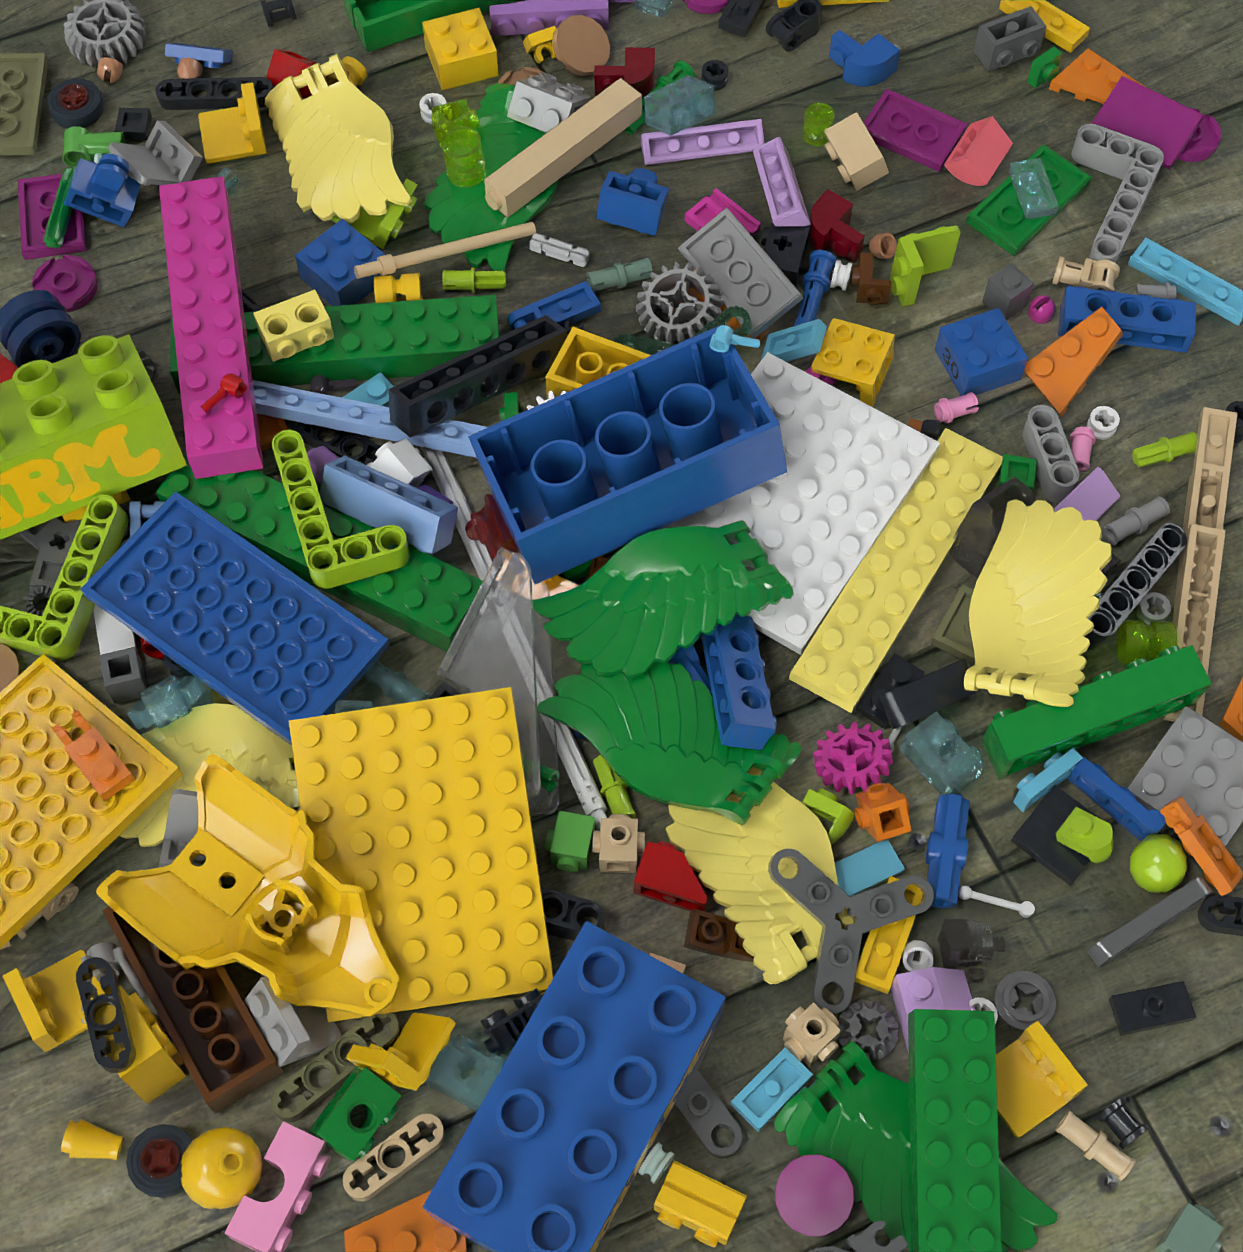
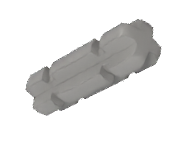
(559, 249)

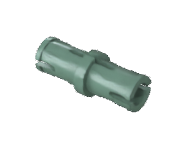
(619, 274)

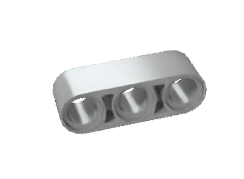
(1053, 440)

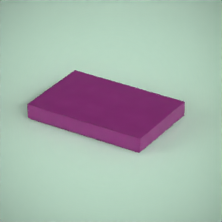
(1149, 118)
(914, 129)
(35, 205)

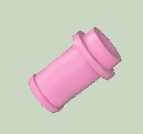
(956, 407)
(1082, 442)

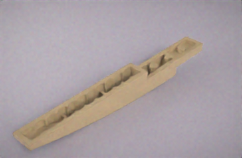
(1203, 526)

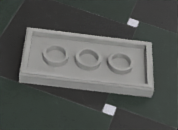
(741, 270)

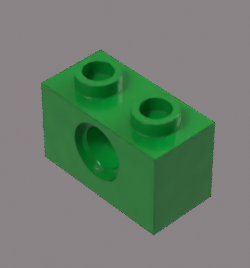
(334, 1122)

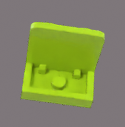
(380, 228)
(919, 256)

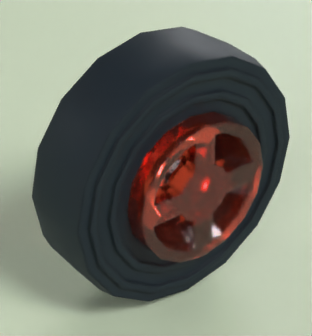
(75, 103)
(150, 1152)

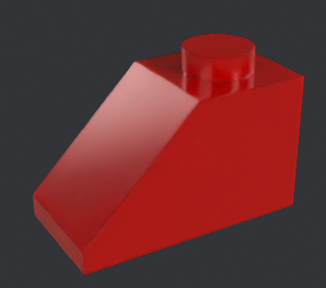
(668, 878)

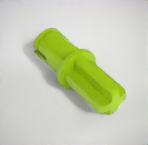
(473, 280)
(1165, 449)
(613, 789)

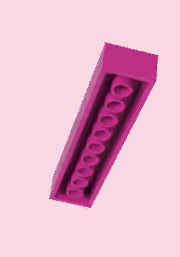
(209, 327)

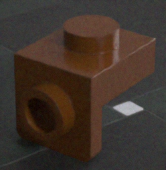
(868, 289)

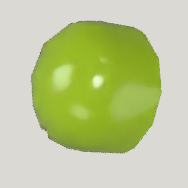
(1158, 863)

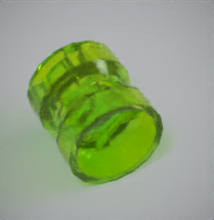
(816, 120)

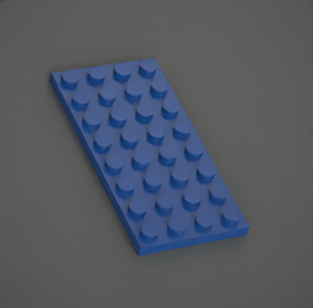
(235, 617)

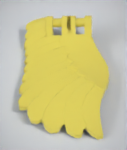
(335, 144)
(1036, 604)
(231, 736)
(735, 866)

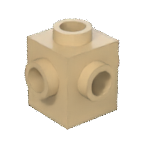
(618, 854)
(808, 1046)

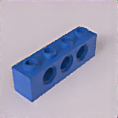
(1142, 318)
(739, 684)

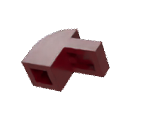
(637, 72)
(830, 227)

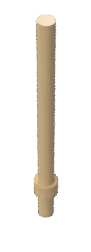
(388, 264)

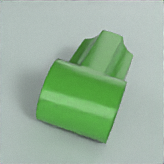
(82, 144)

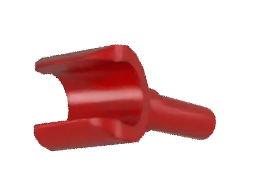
(229, 384)

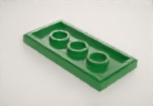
(1002, 216)

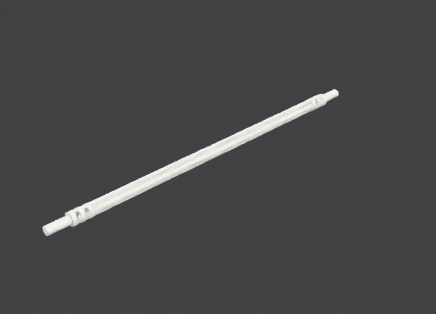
(566, 744)

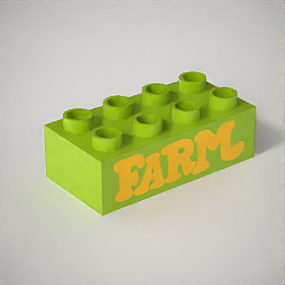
(79, 433)

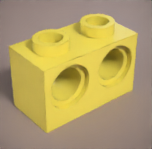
(300, 321)

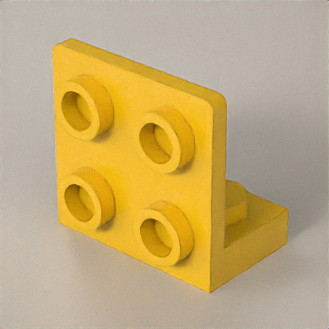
(234, 130)
(856, 356)
(50, 1001)
(410, 1058)
(1034, 1080)

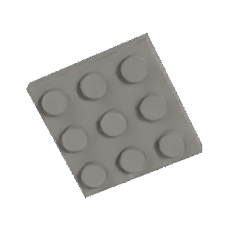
(1199, 765)

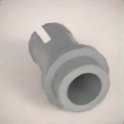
(1159, 291)

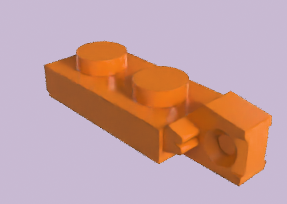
(1204, 845)

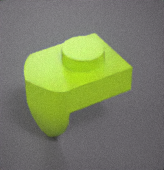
(826, 806)
(1087, 835)

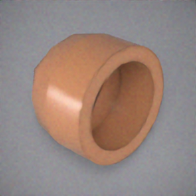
(189, 68)
(109, 69)
(883, 245)

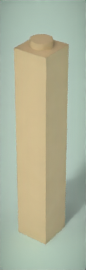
(563, 148)

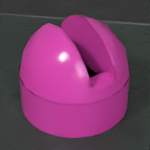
(1044, 313)

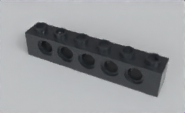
(475, 376)

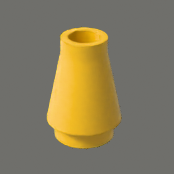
(90, 1141)

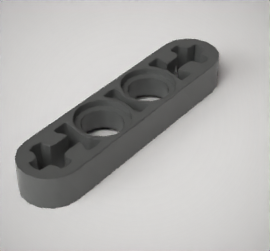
(1149, 922)

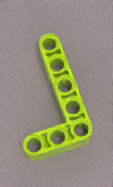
(314, 522)
(67, 590)

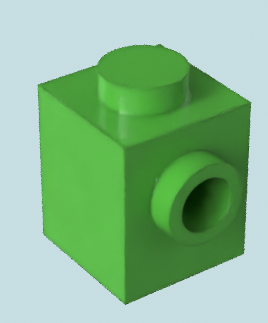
(571, 841)

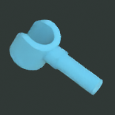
(724, 337)

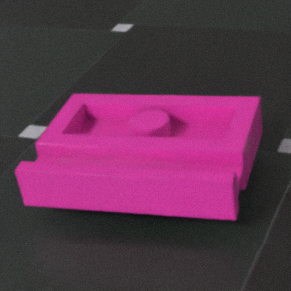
(714, 204)

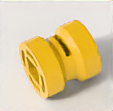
(355, 70)

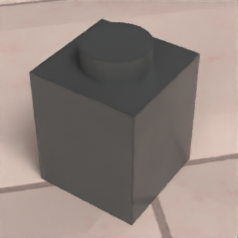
(1008, 291)
(123, 674)

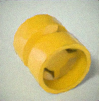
(387, 288)

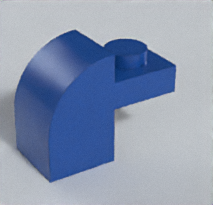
(866, 63)

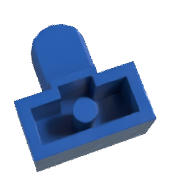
(103, 189)
(633, 201)

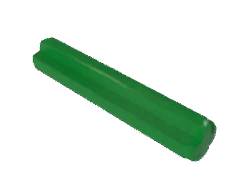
(60, 213)

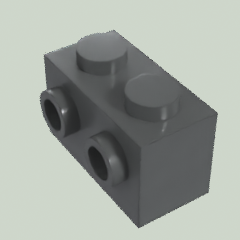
(1009, 38)

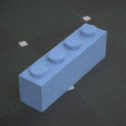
(388, 501)

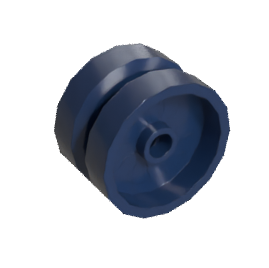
(37, 328)

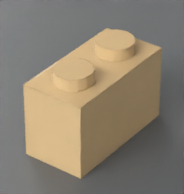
(856, 152)

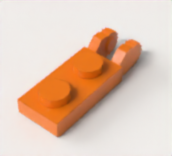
(95, 758)

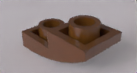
(714, 936)

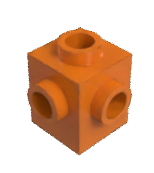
(882, 811)

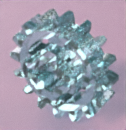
(166, 701)

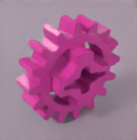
(853, 757)

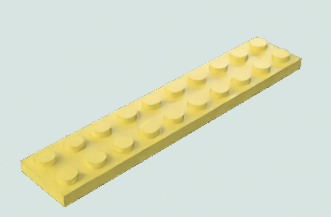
(895, 573)

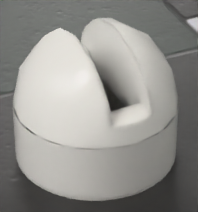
(926, 956)

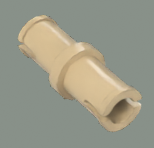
(1095, 1145)

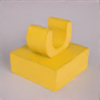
(539, 41)

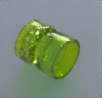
(463, 156)
(1134, 640)

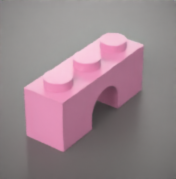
(268, 1224)

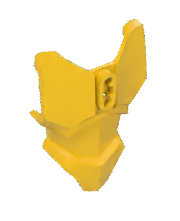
(277, 918)

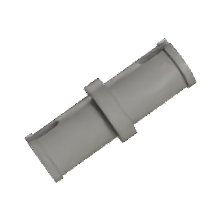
(1136, 520)

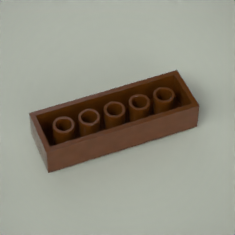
(203, 1020)

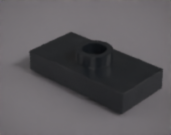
(1152, 1008)

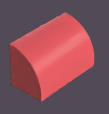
(979, 152)

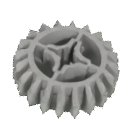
(104, 30)
(657, 297)

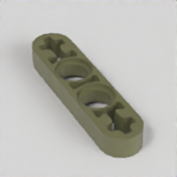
(331, 1060)

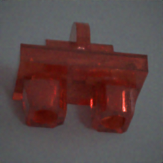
(490, 528)

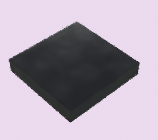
(1039, 838)

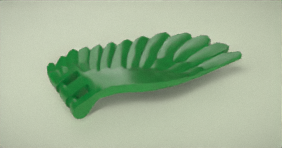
(464, 210)
(662, 596)
(666, 739)
(872, 1143)

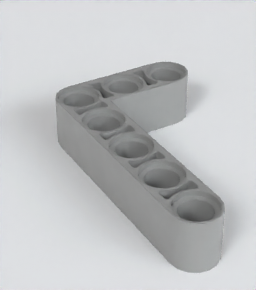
(1125, 159)

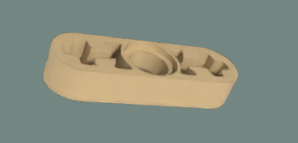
(395, 1140)

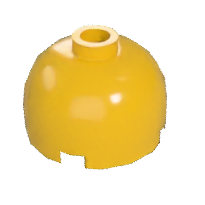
(221, 1168)

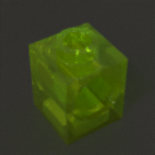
(453, 115)

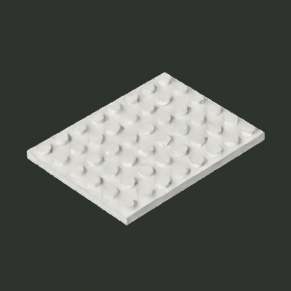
(839, 493)

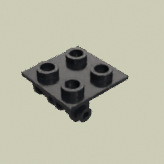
(494, 1024)

